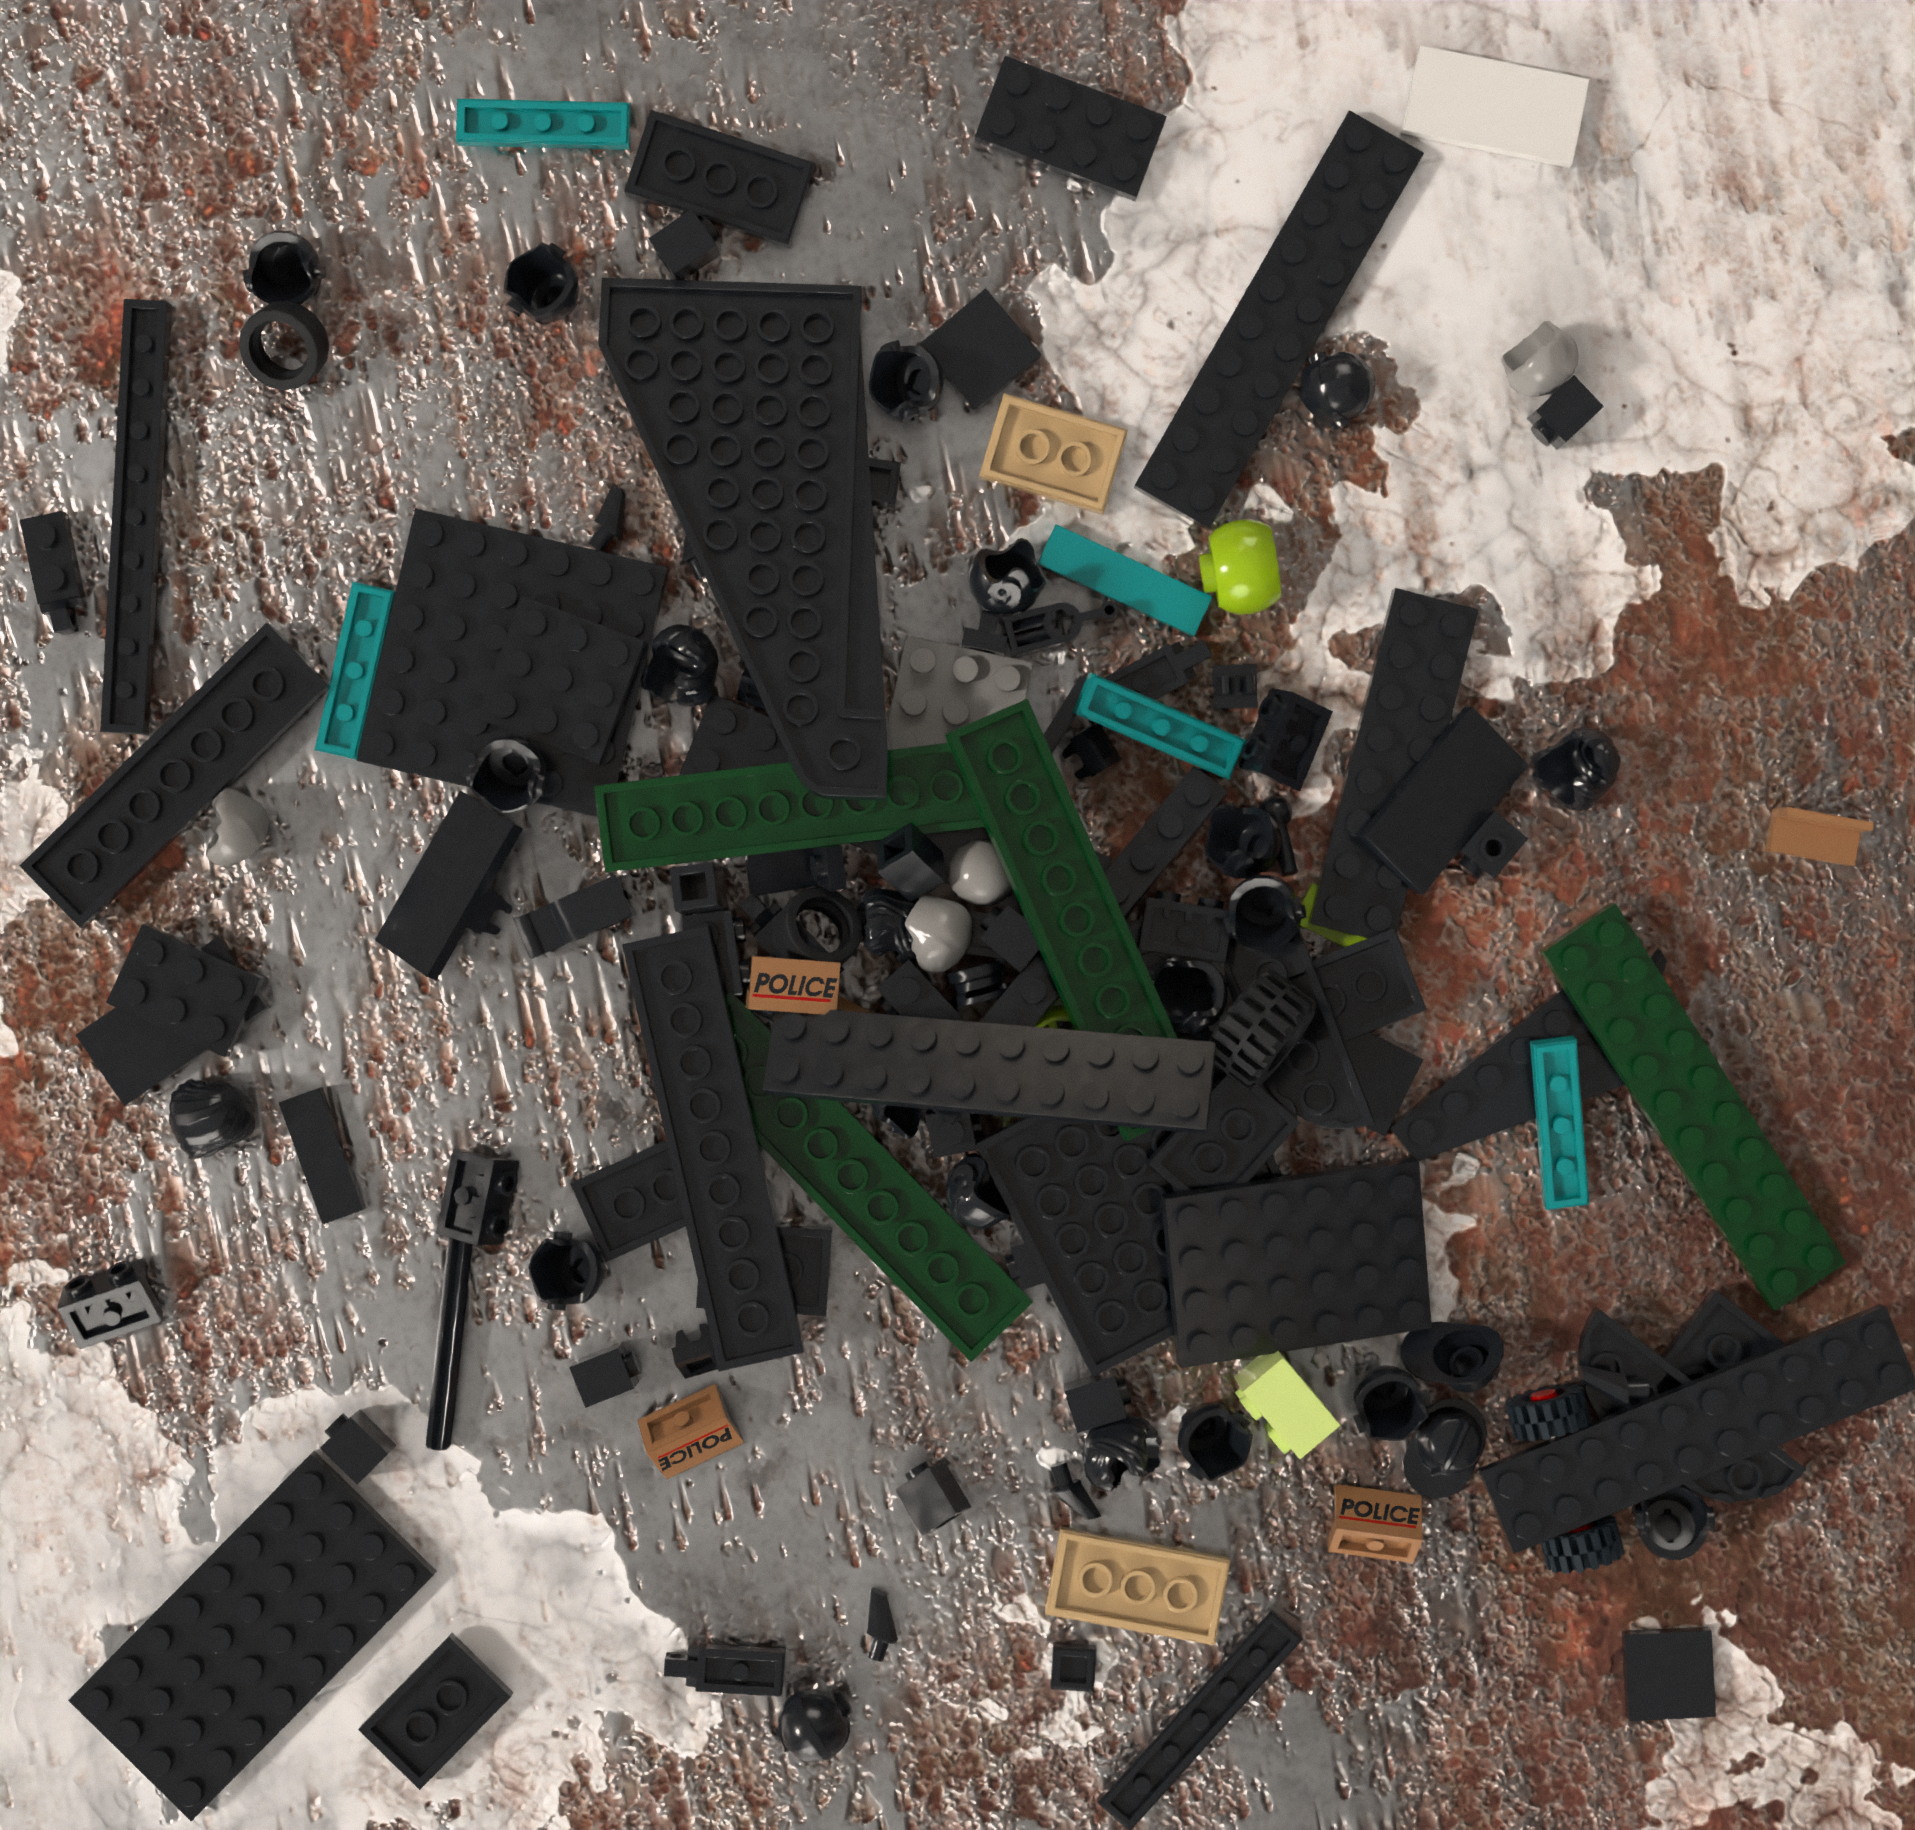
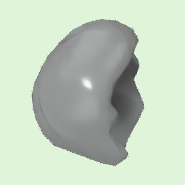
(1541, 361)
(238, 828)
(939, 932)

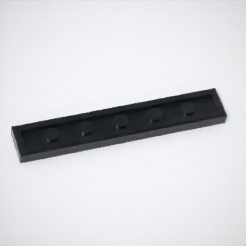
(1199, 1719)

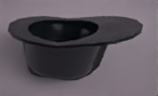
(1454, 1354)
(1445, 1448)

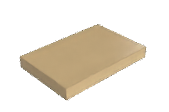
(1053, 454)

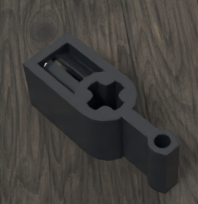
(1042, 619)
(575, 916)

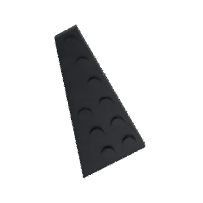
(1497, 1084)

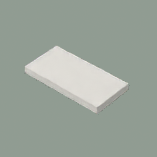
(1495, 106)

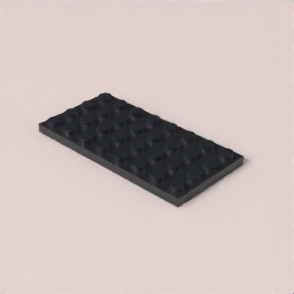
(252, 1635)

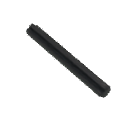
(448, 1345)

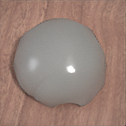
(978, 874)

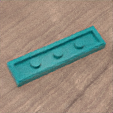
(543, 124)
(1124, 580)
(354, 670)
(1158, 726)
(1559, 1122)

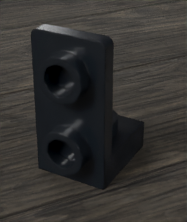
(796, 870)

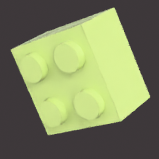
(1292, 1410)

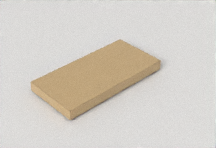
(1137, 1585)

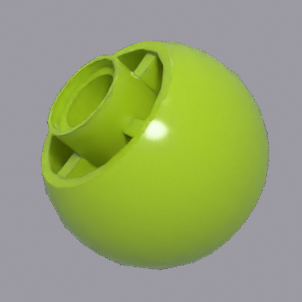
(1242, 567)

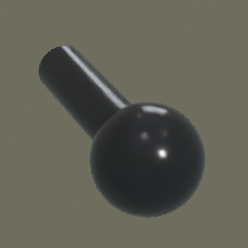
(1281, 812)

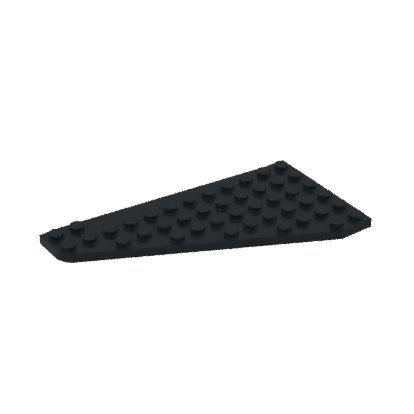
(765, 456)

